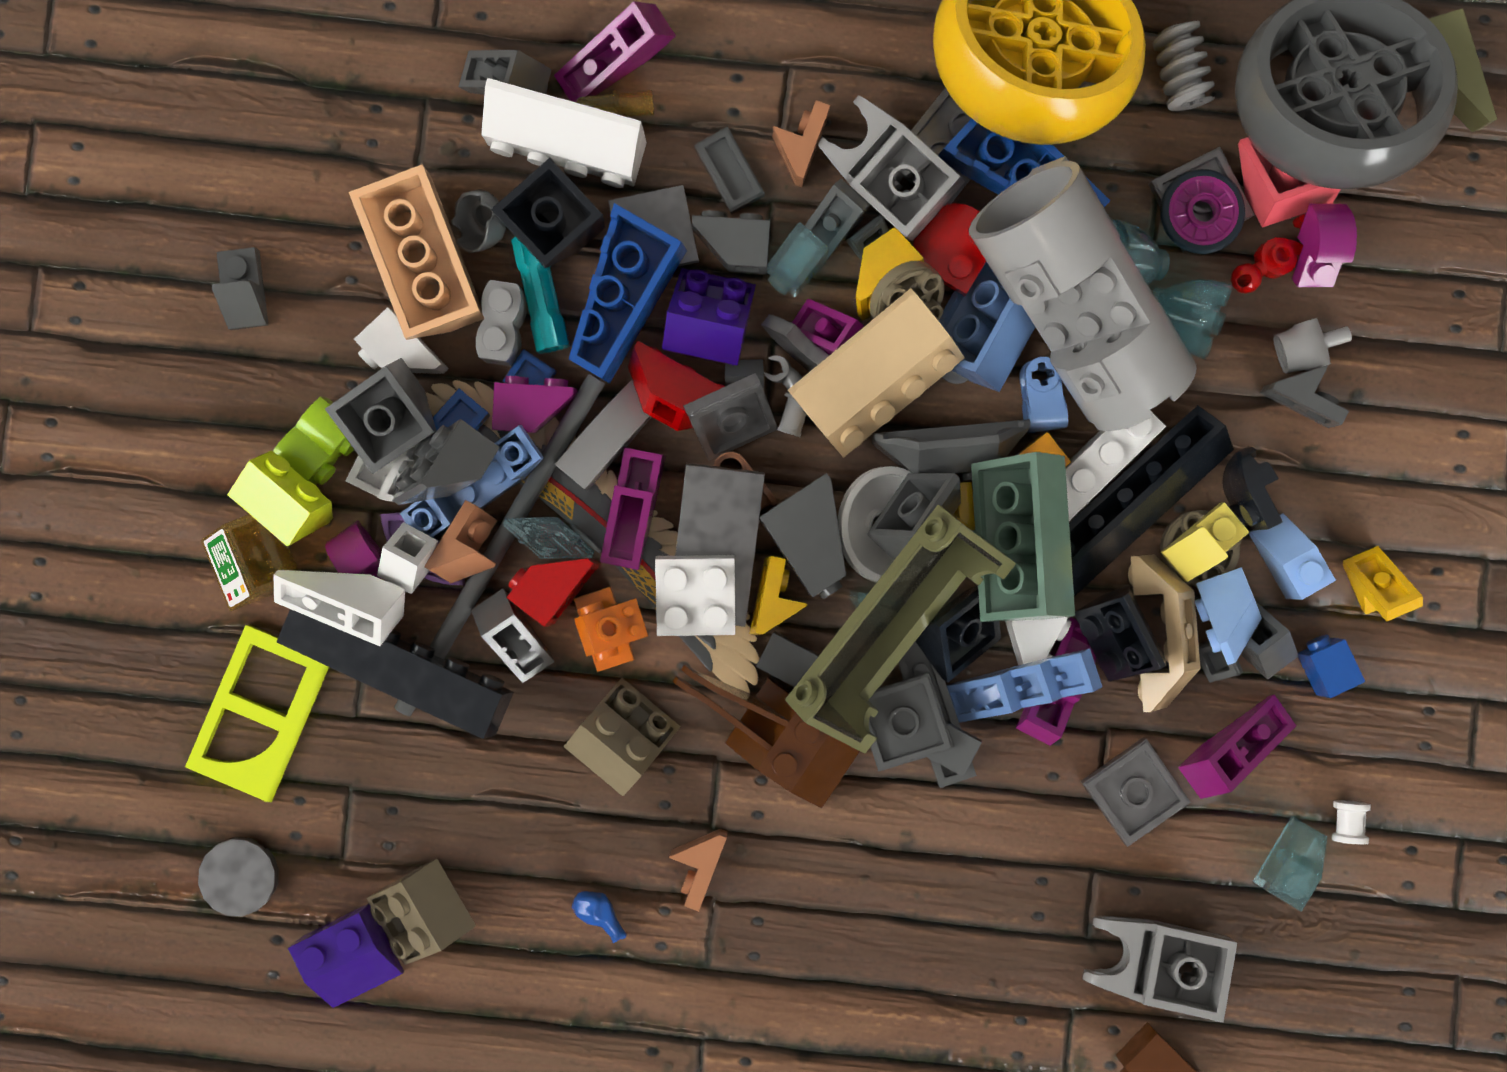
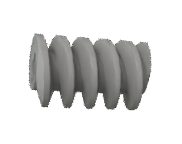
(1182, 67)

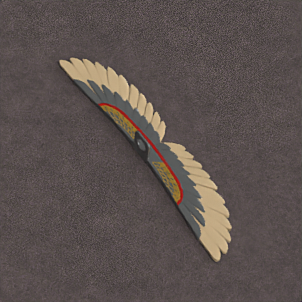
(588, 514)

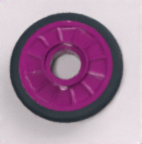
(1223, 198)

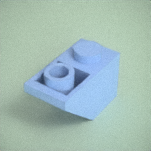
(1231, 610)

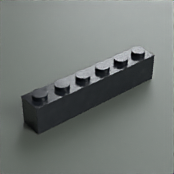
(1145, 493)
(405, 673)

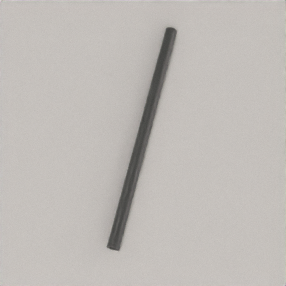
(519, 509)

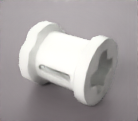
(1351, 822)

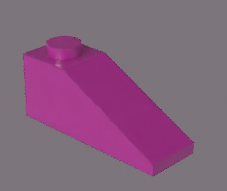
(616, 51)
(1237, 749)

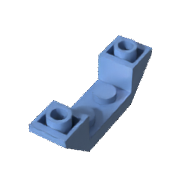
(509, 466)

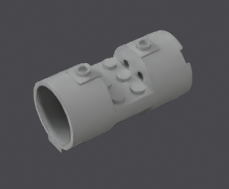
(1084, 295)

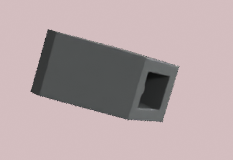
(736, 242)

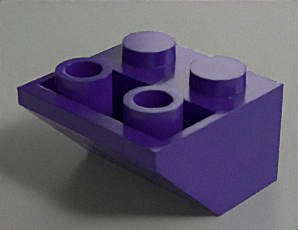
(708, 316)

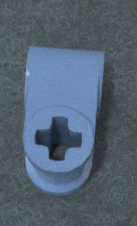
(1042, 401)

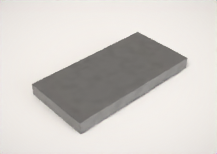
(722, 519)

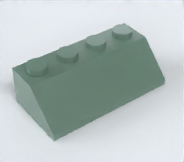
(1026, 516)

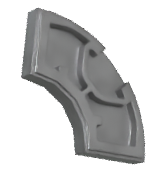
(794, 342)

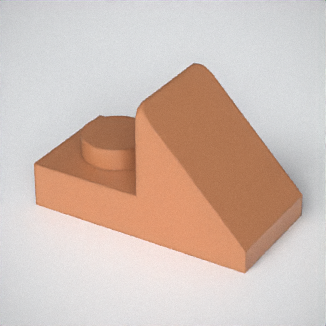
(799, 150)
(457, 551)
(703, 855)

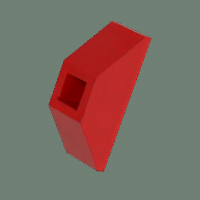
(666, 386)

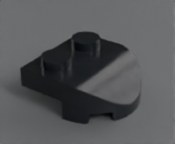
(1246, 492)

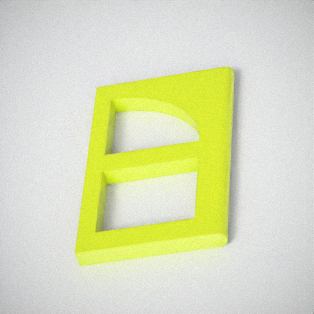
(262, 773)

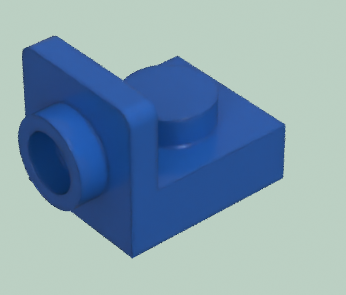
(460, 407)

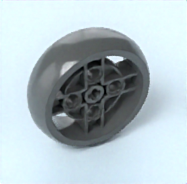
(1345, 89)

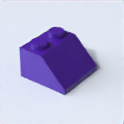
(346, 957)

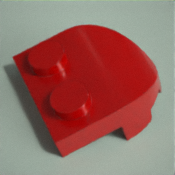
(950, 248)

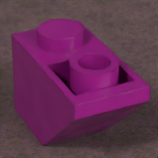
(527, 404)

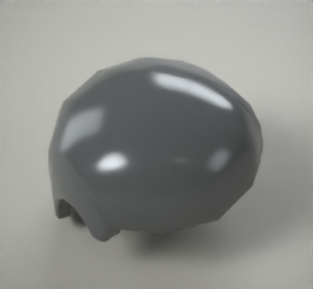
(476, 221)

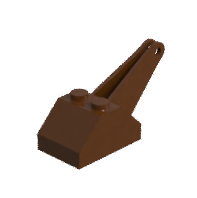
(777, 739)

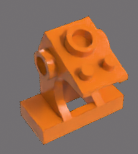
(608, 627)

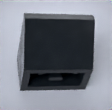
(1120, 635)

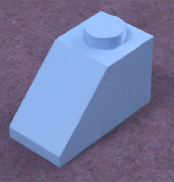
(1292, 559)

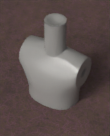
(1307, 346)

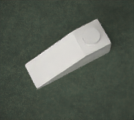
(343, 600)

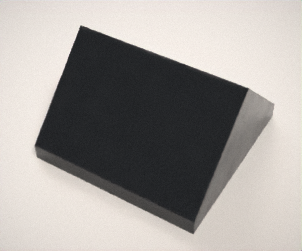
(957, 635)

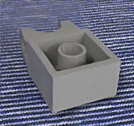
(882, 162)
(1152, 964)

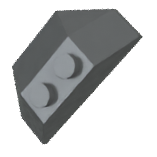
(951, 447)

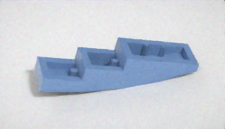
(1025, 686)

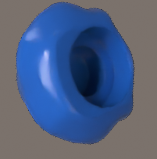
(597, 910)

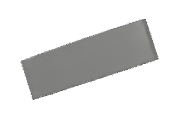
(604, 438)

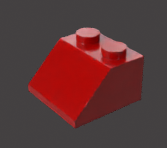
(549, 588)

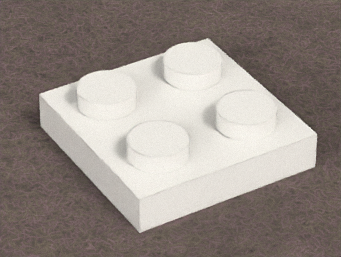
(695, 595)

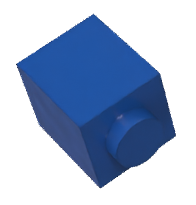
(1330, 666)

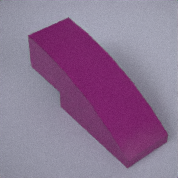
(632, 508)
(1049, 720)

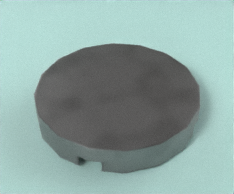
(238, 876)

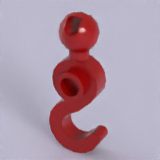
(1271, 260)

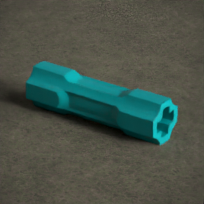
(546, 320)

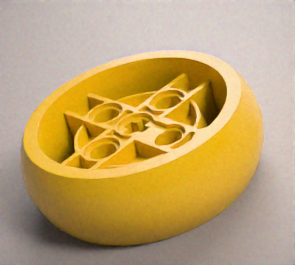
(1025, 59)

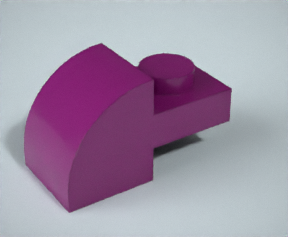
(1327, 242)
(354, 551)

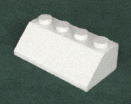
(564, 131)

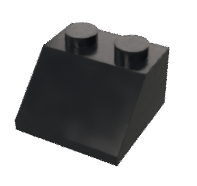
(550, 215)

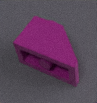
(825, 326)

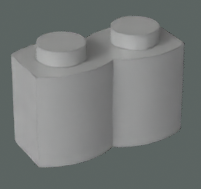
(504, 314)

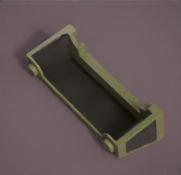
(888, 622)

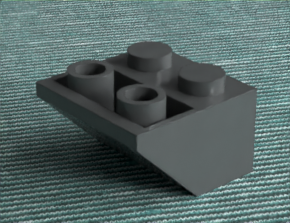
(445, 464)

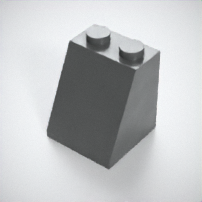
(809, 537)

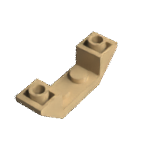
(1178, 612)

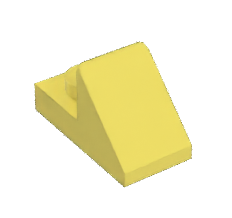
(1205, 542)

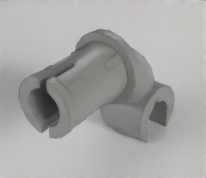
(793, 414)

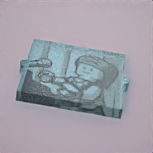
(548, 537)

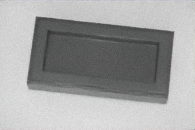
(729, 170)

